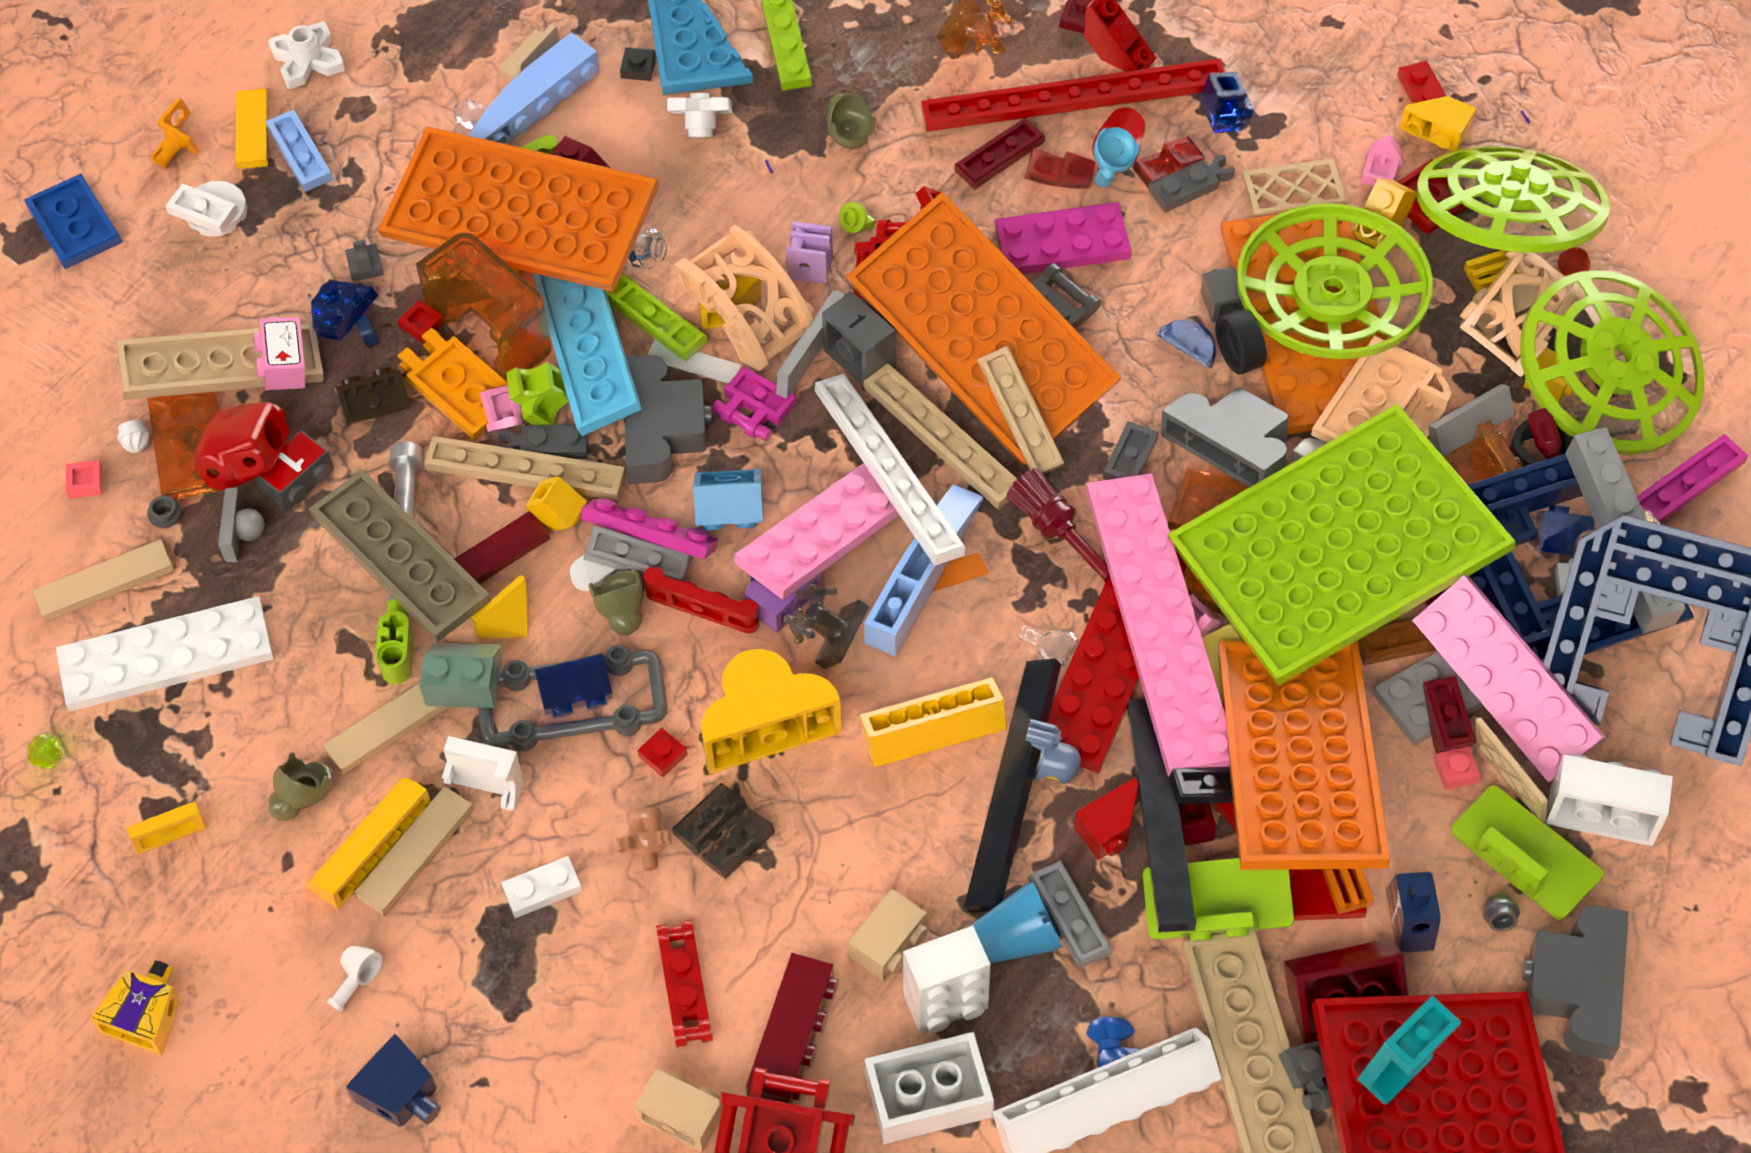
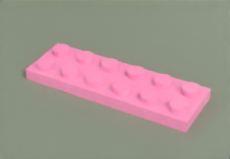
(818, 533)
(1507, 677)

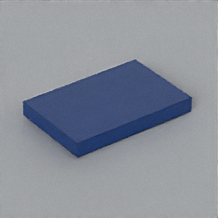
(73, 221)

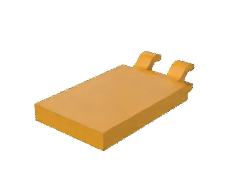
(452, 380)

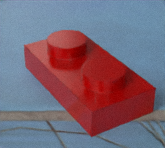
(1420, 82)

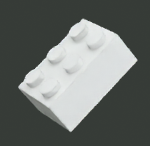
(1609, 799)
(946, 980)
(928, 1088)

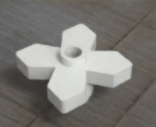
(305, 51)
(699, 112)

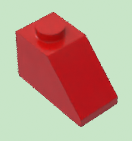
(1108, 820)

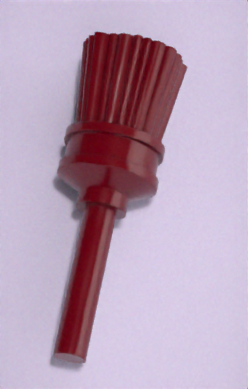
(1052, 515)

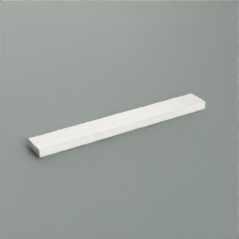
(890, 470)

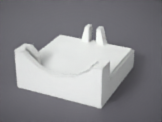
(484, 769)

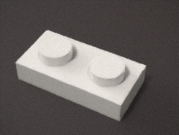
(201, 208)
(541, 887)

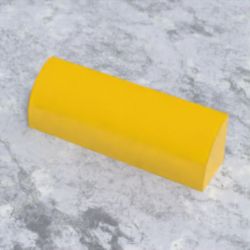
(933, 722)
(369, 842)

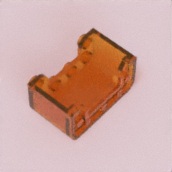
(470, 277)

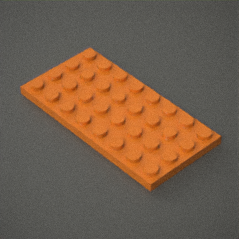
(523, 204)
(964, 299)
(1294, 380)
(1302, 764)

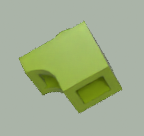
(538, 392)

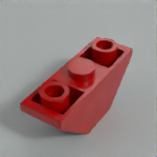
(1116, 37)

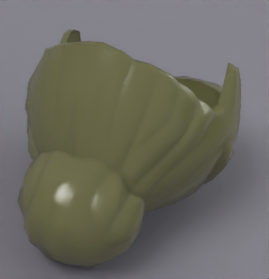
(851, 112)
(620, 600)
(298, 787)

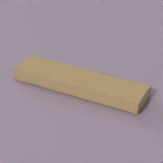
(1020, 411)
(102, 580)
(380, 730)
(413, 851)

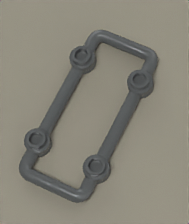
(625, 720)

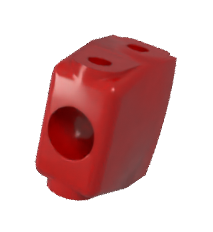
(239, 433)

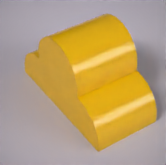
(766, 711)

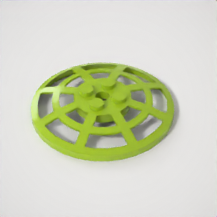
(1513, 187)
(1335, 271)
(1602, 365)

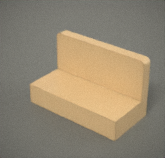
(529, 51)

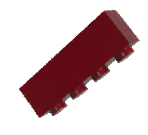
(794, 1022)

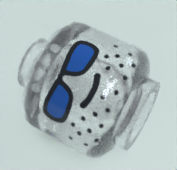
(648, 249)

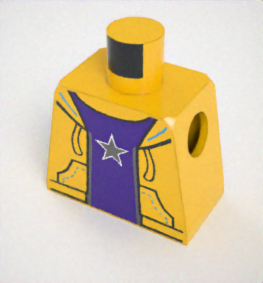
(139, 1008)

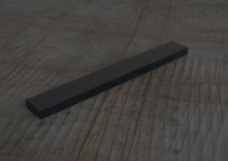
(1011, 788)
(1161, 826)

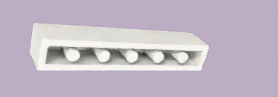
(1108, 1095)

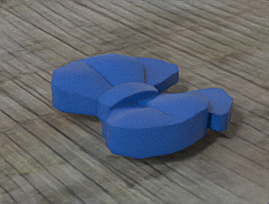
(1108, 1034)

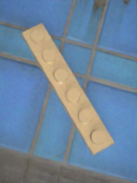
(941, 434)
(523, 467)

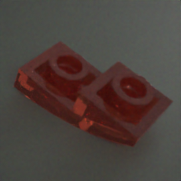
(1066, 172)

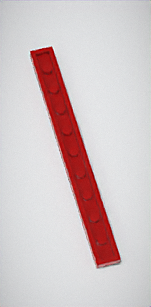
(1067, 95)

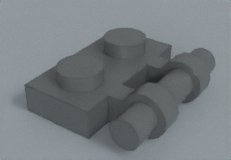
(1305, 1068)

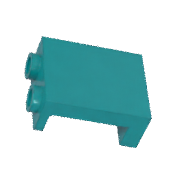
(1408, 1050)

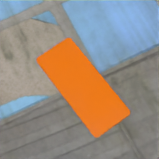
(962, 570)

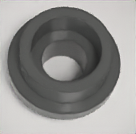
(161, 505)

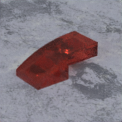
(1173, 157)

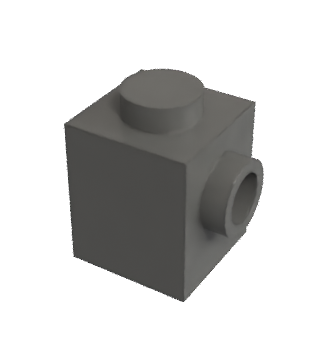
(1220, 292)

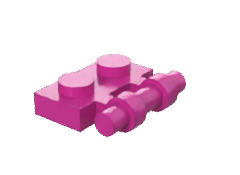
(760, 397)

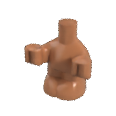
(645, 837)

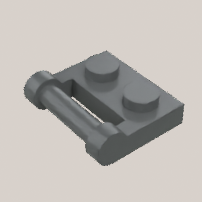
(1074, 316)

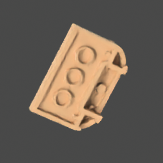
(1379, 384)

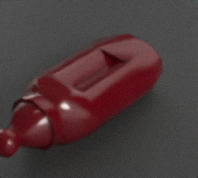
(1545, 433)

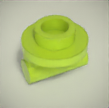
(854, 218)

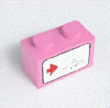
(281, 353)

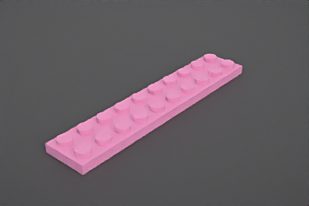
(1160, 623)

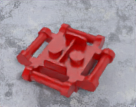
(781, 1126)

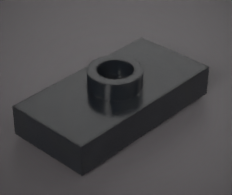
(1202, 785)

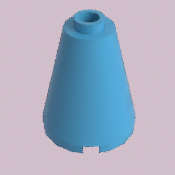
(1017, 927)

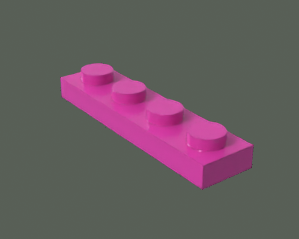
(1692, 478)
(658, 531)

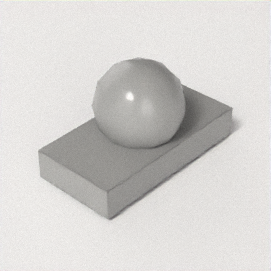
(237, 525)

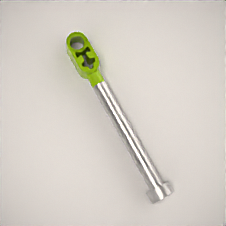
(406, 460)

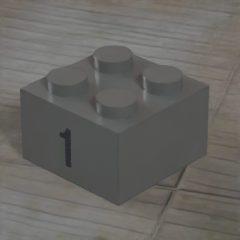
(858, 337)

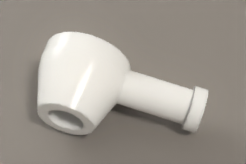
(362, 968)

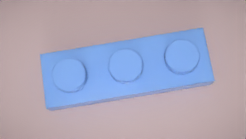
(299, 150)

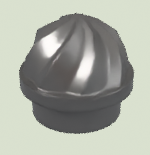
(1501, 912)

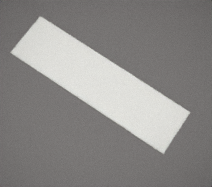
(698, 364)

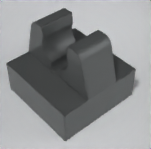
(363, 261)

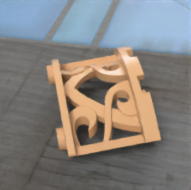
(1531, 271)
(702, 282)

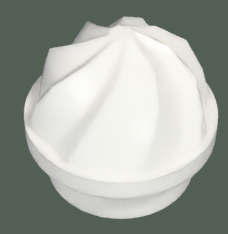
(133, 436)

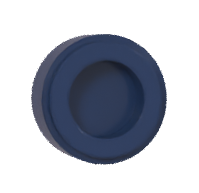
(367, 331)

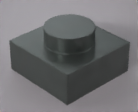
(637, 64)

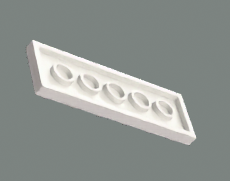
(163, 653)

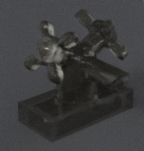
(834, 628)

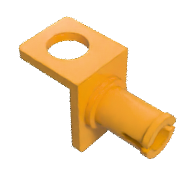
(174, 138)

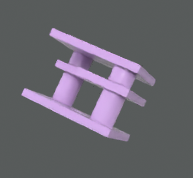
(812, 246)

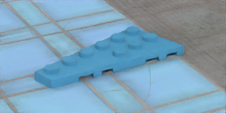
(693, 48)

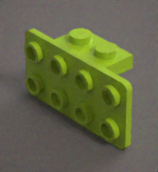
(1527, 852)
(1229, 900)

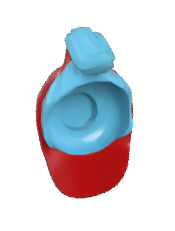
(1117, 144)

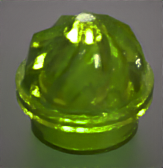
(44, 751)

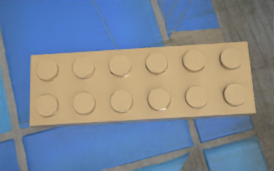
(201, 362)

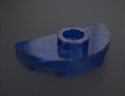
(1191, 339)

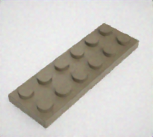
(400, 555)

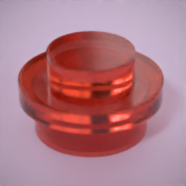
(1573, 261)

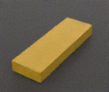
(251, 128)

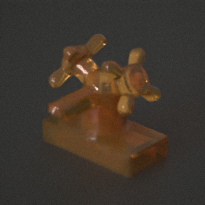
(969, 22)

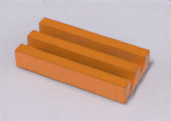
(1362, 884)

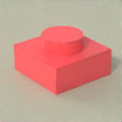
(84, 479)
(1457, 768)

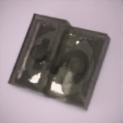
(723, 830)

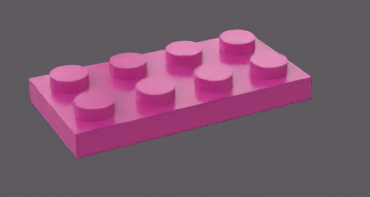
(1064, 237)

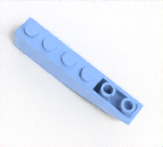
(538, 90)
(915, 579)

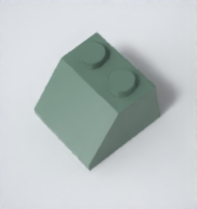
(461, 674)

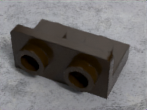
(372, 396)

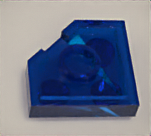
(339, 306)

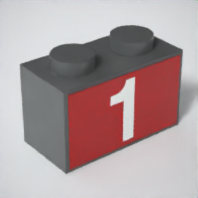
(296, 471)

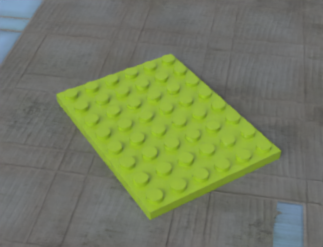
(1340, 543)

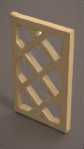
(1305, 170)
(1510, 770)

